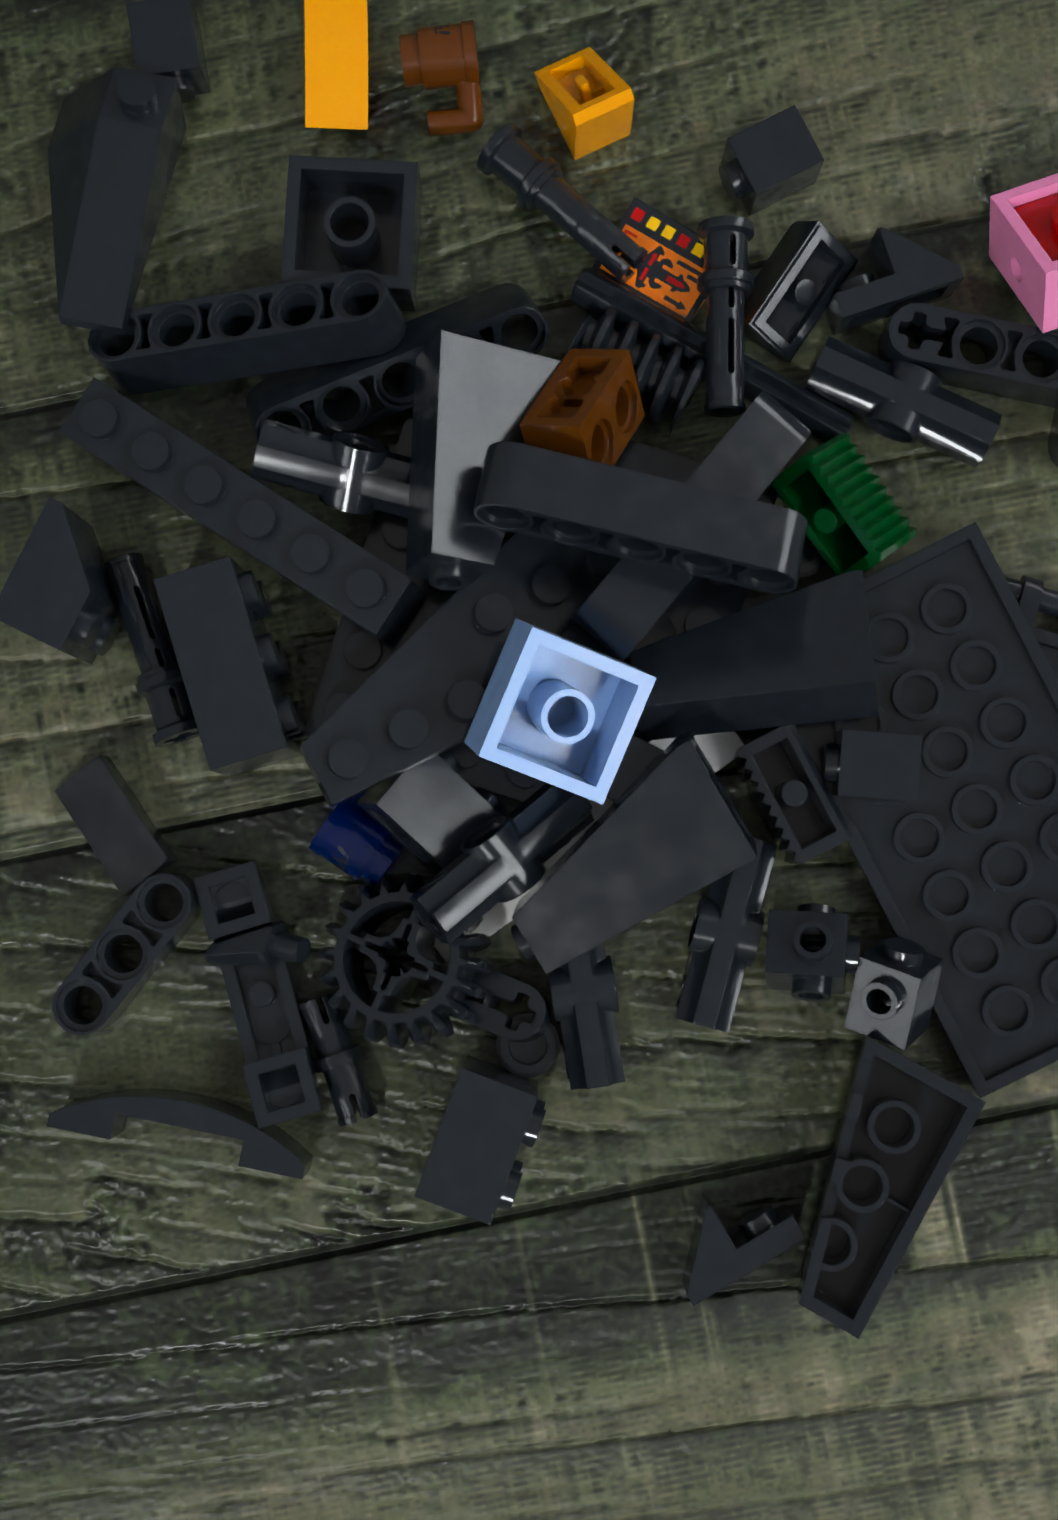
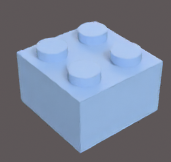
(559, 711)

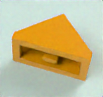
(587, 101)

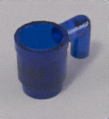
(356, 843)

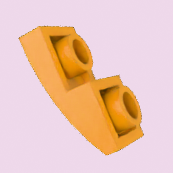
(336, 64)

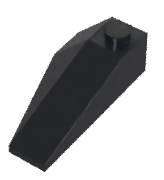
(108, 188)

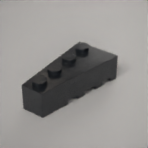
(883, 1174)

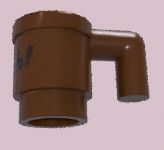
(444, 59)

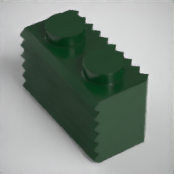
(845, 506)

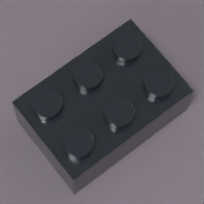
(231, 666)

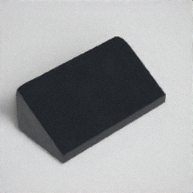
(795, 288)
(115, 824)

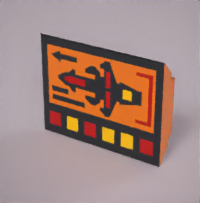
(672, 261)

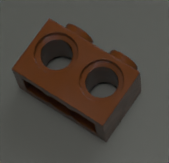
(587, 406)

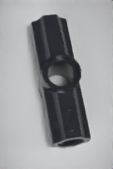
(903, 402)
(343, 470)
(500, 861)
(724, 942)
(586, 1007)

